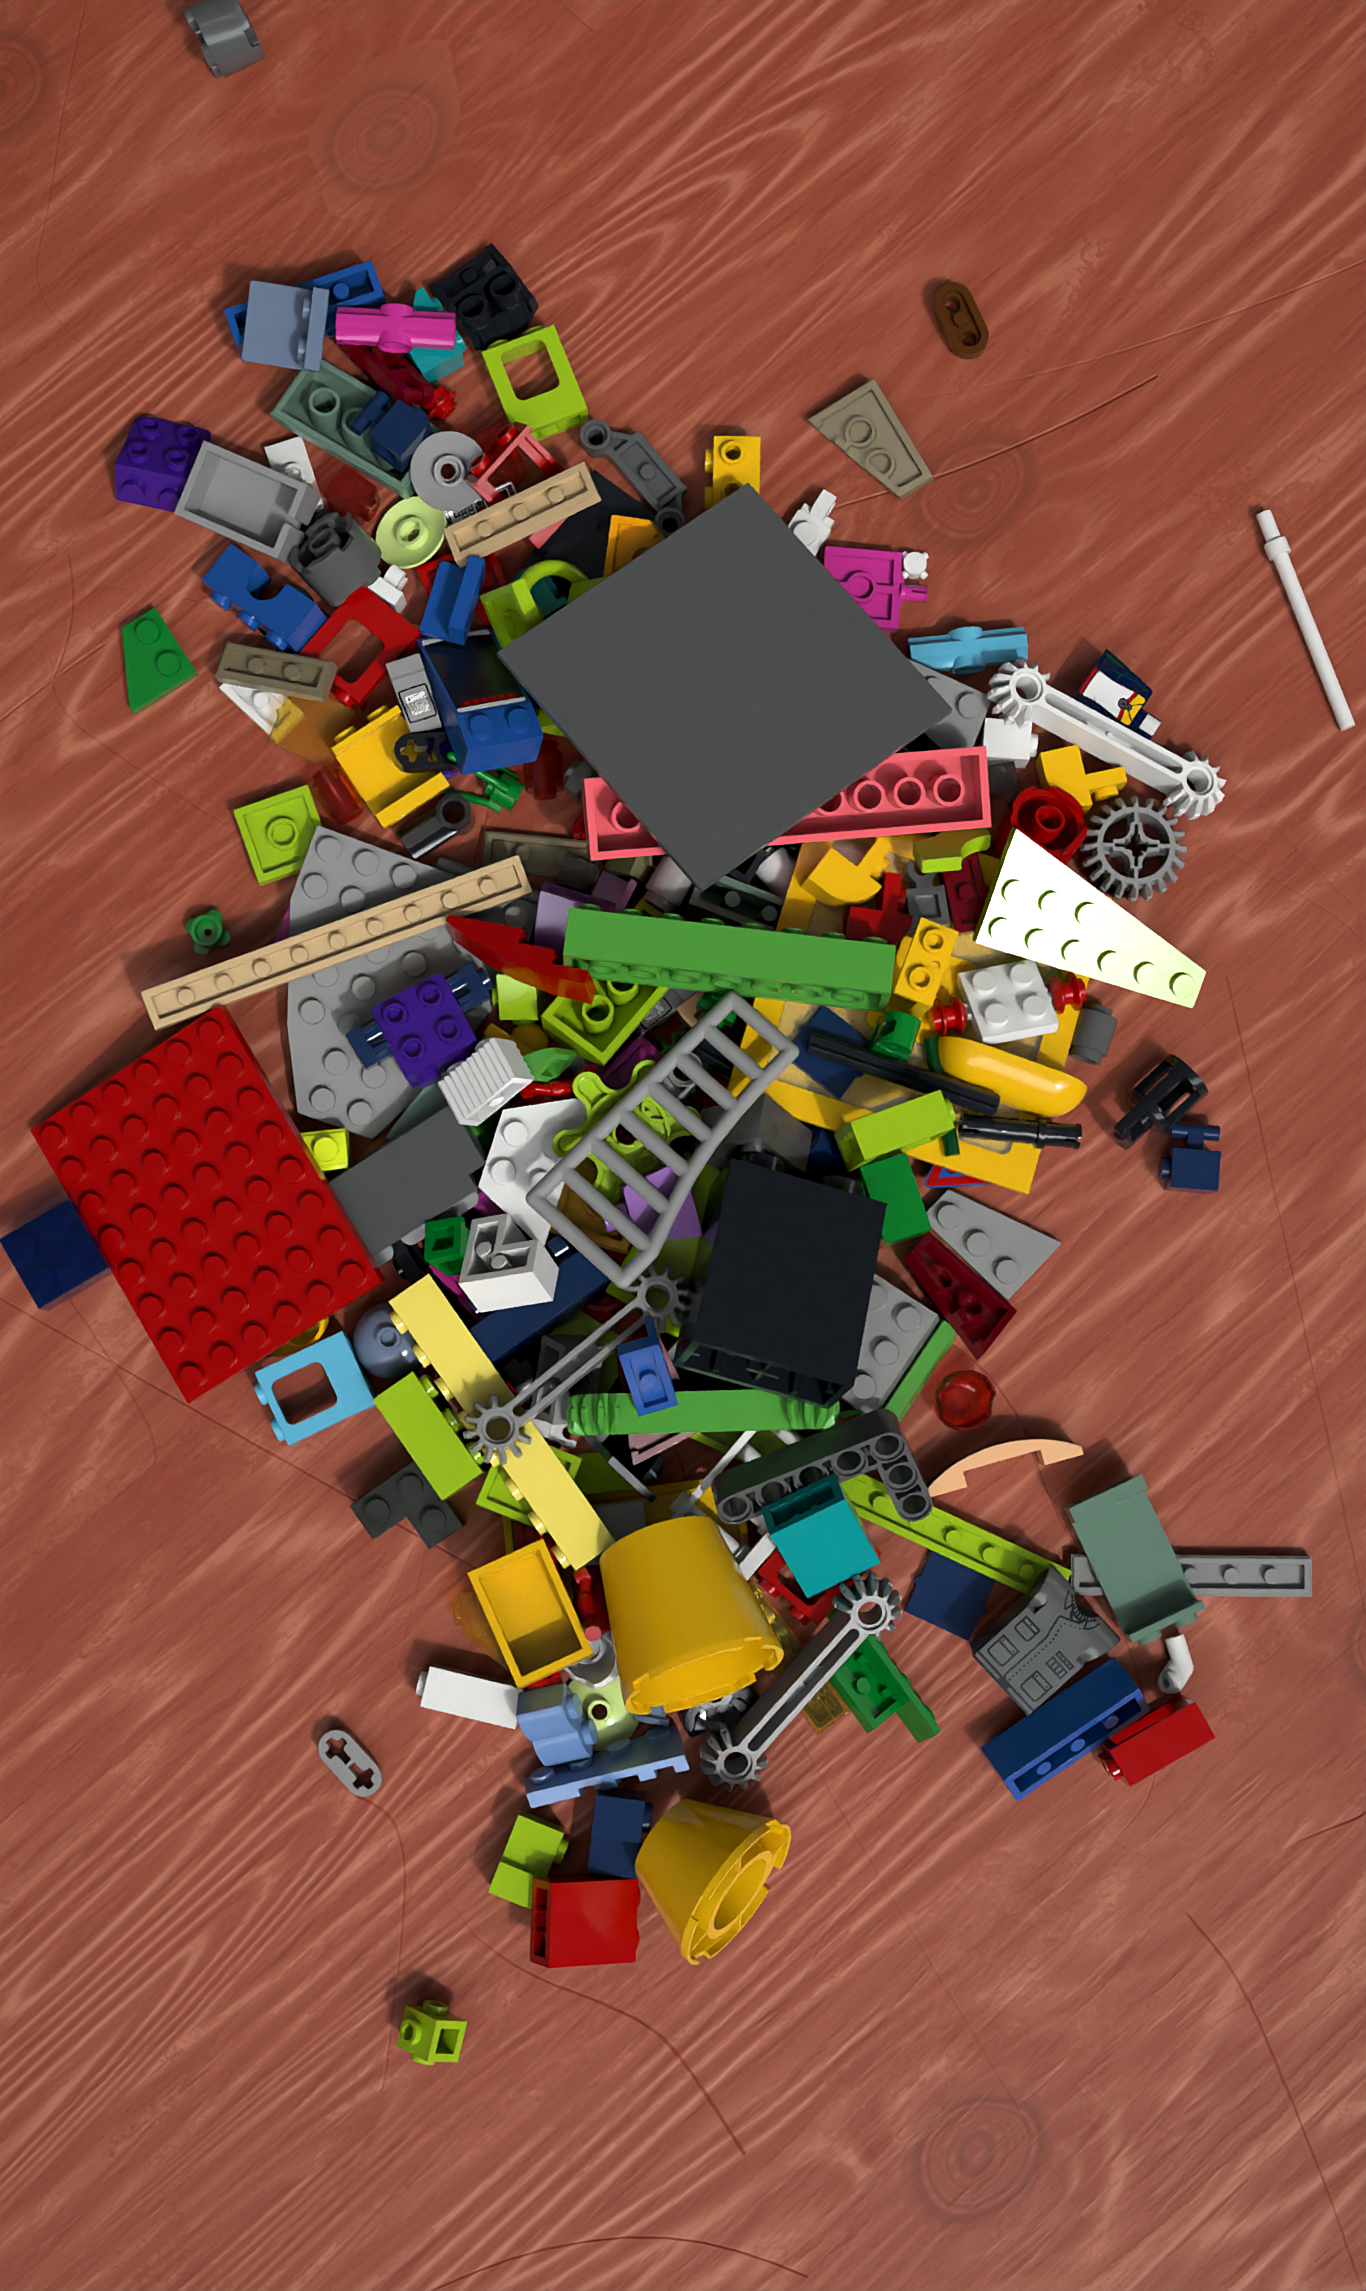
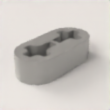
(343, 1769)

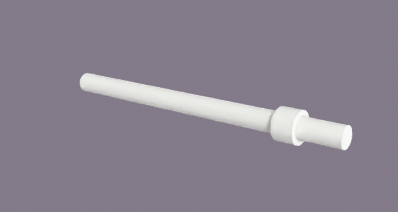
(1277, 551)

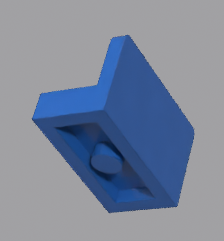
(453, 601)
(647, 1372)

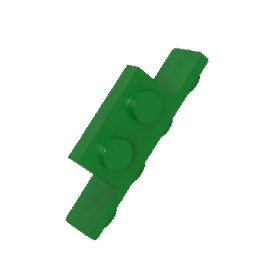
(877, 1690)

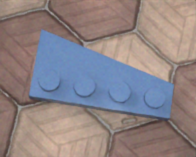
(623, 1758)

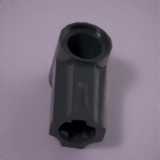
(433, 830)

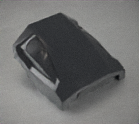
(487, 299)

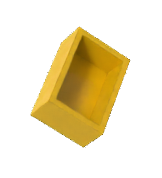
(530, 1614)

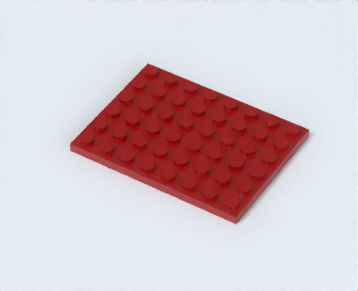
(207, 1204)

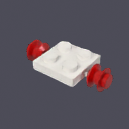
(1007, 1003)

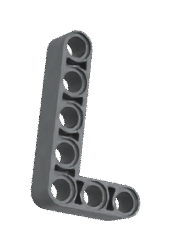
(846, 1450)

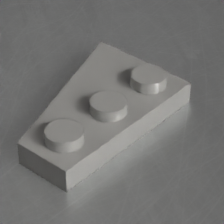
(989, 1242)

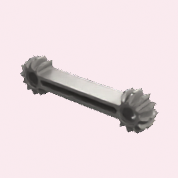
(576, 1364)
(800, 1681)

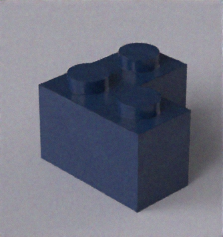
(617, 1831)

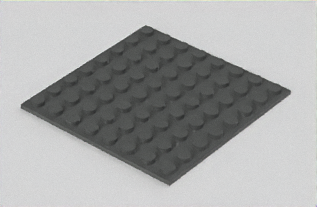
(724, 685)

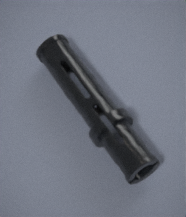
(1034, 1132)

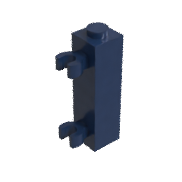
(470, 991)
(510, 1331)

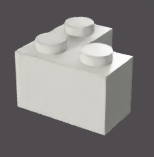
(504, 1267)

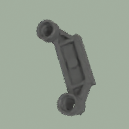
(641, 469)

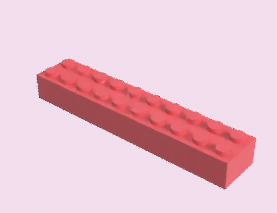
(895, 798)

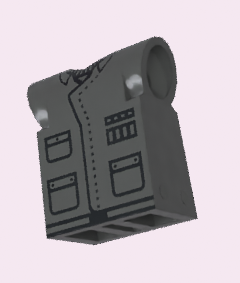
(1041, 1641)

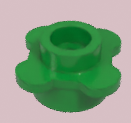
(197, 928)

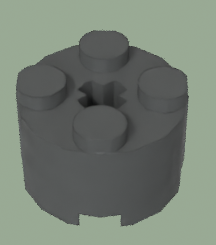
(224, 35)
(337, 558)

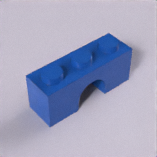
(287, 618)

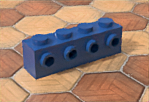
(349, 288)
(1065, 1728)

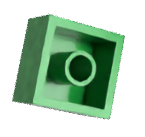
(894, 1184)

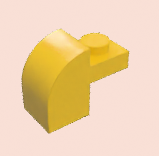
(1066, 771)
(841, 883)

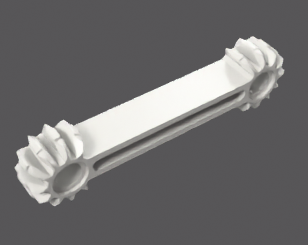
(1106, 739)

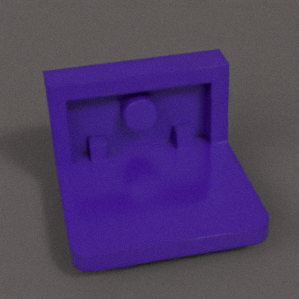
(157, 462)
(425, 1030)

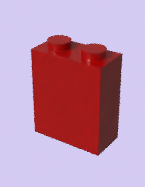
(584, 1920)

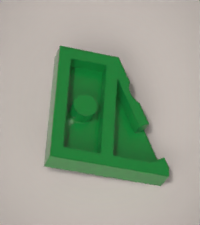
(153, 661)

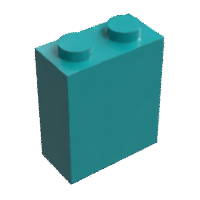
(820, 1535)

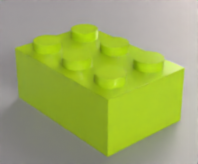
(431, 1434)

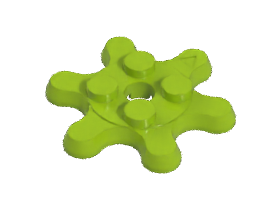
(598, 1102)

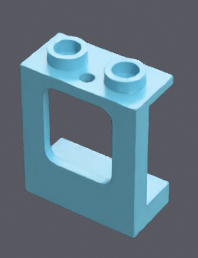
(345, 1375)

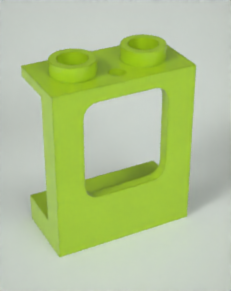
(550, 411)

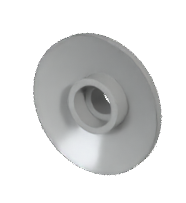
(426, 464)

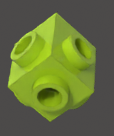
(431, 2033)

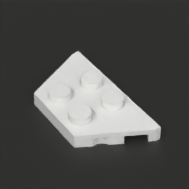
(524, 1155)

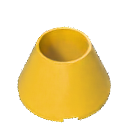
(709, 1872)

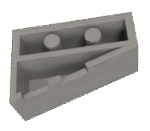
(968, 713)

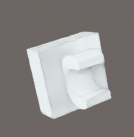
(390, 588)

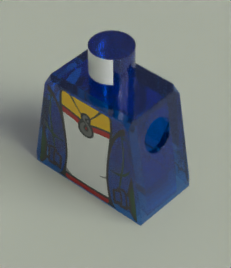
(1118, 695)

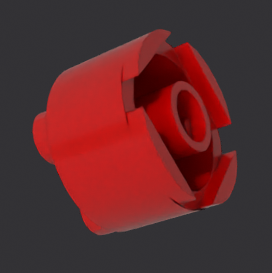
(1047, 818)

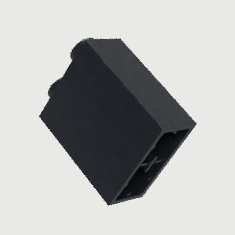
(781, 1281)

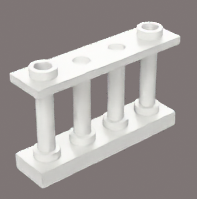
(747, 1558)

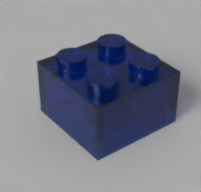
(57, 1255)

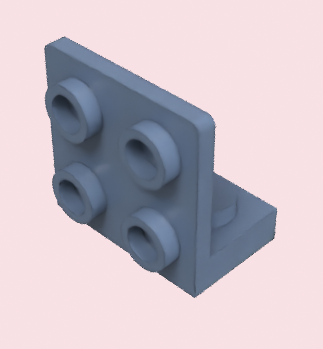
(285, 326)

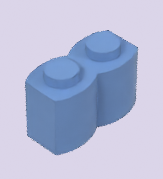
(556, 1724)

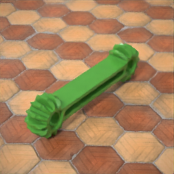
(696, 1413)

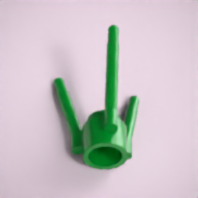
(502, 789)

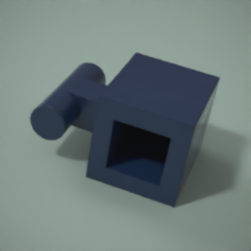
(395, 432)
(1191, 1167)

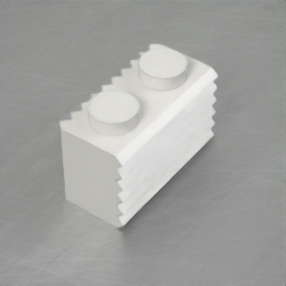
(485, 1080)

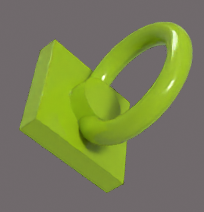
(512, 606)

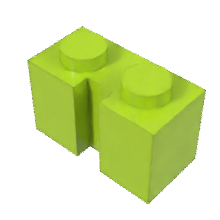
(527, 1855)

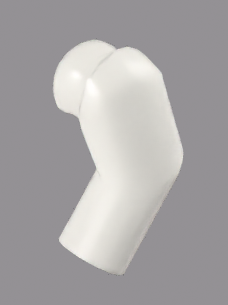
(1179, 1666)

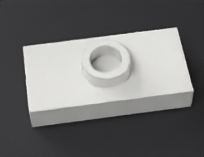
(293, 461)

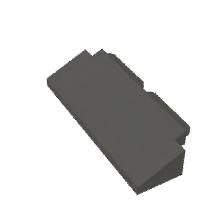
(411, 1182)

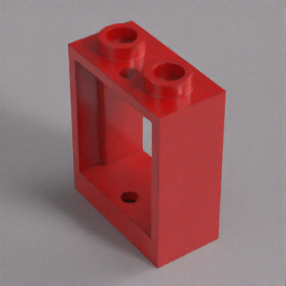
(1155, 1740)

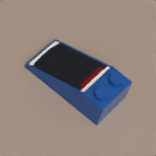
(480, 703)

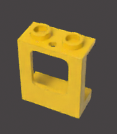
(915, 965)

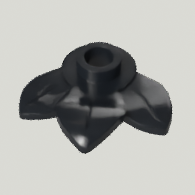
(725, 1709)

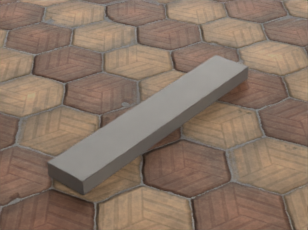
(1222, 1575)

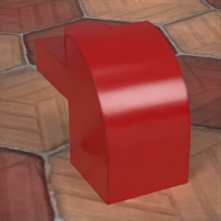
(884, 920)

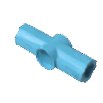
(969, 649)

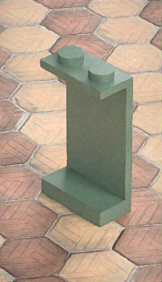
(1133, 1560)

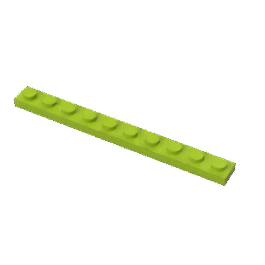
(937, 1531)

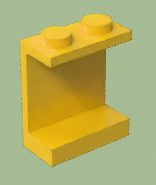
(369, 764)

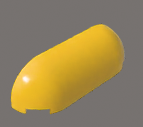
(1015, 1079)

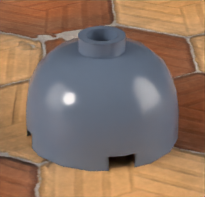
(381, 1345)

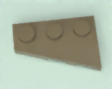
(874, 439)

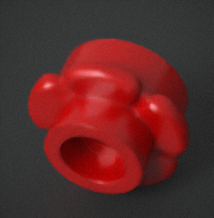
(442, 403)

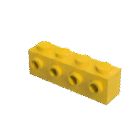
(733, 464)

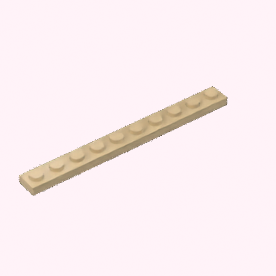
(335, 942)

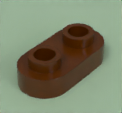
(962, 322)

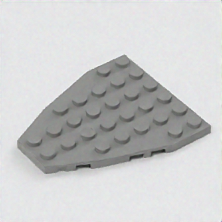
(334, 883)

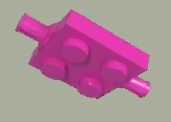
(873, 582)

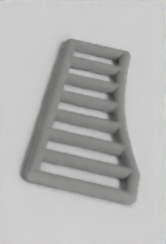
(687, 1171)

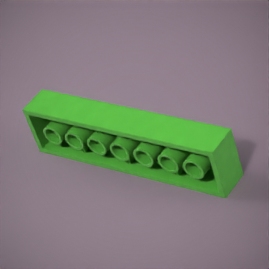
(730, 958)

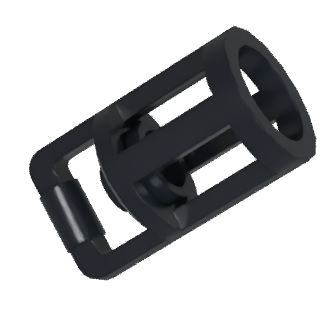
(1149, 1110)

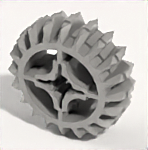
(1149, 849)

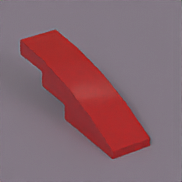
(510, 953)

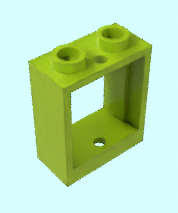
(895, 1130)

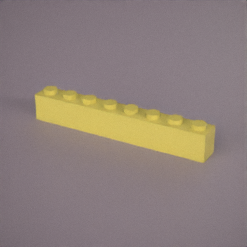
(471, 1377)

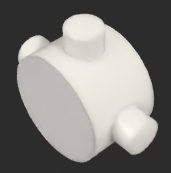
(914, 565)

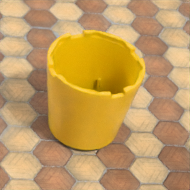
(682, 1617)

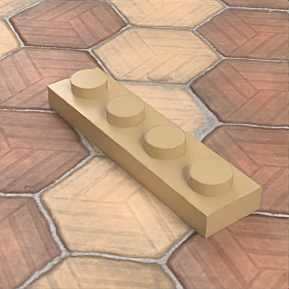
(522, 514)

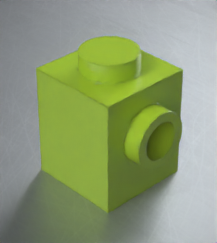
(517, 1000)

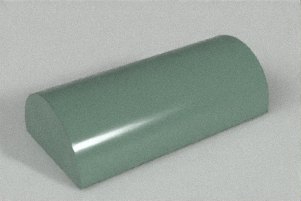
(320, 412)

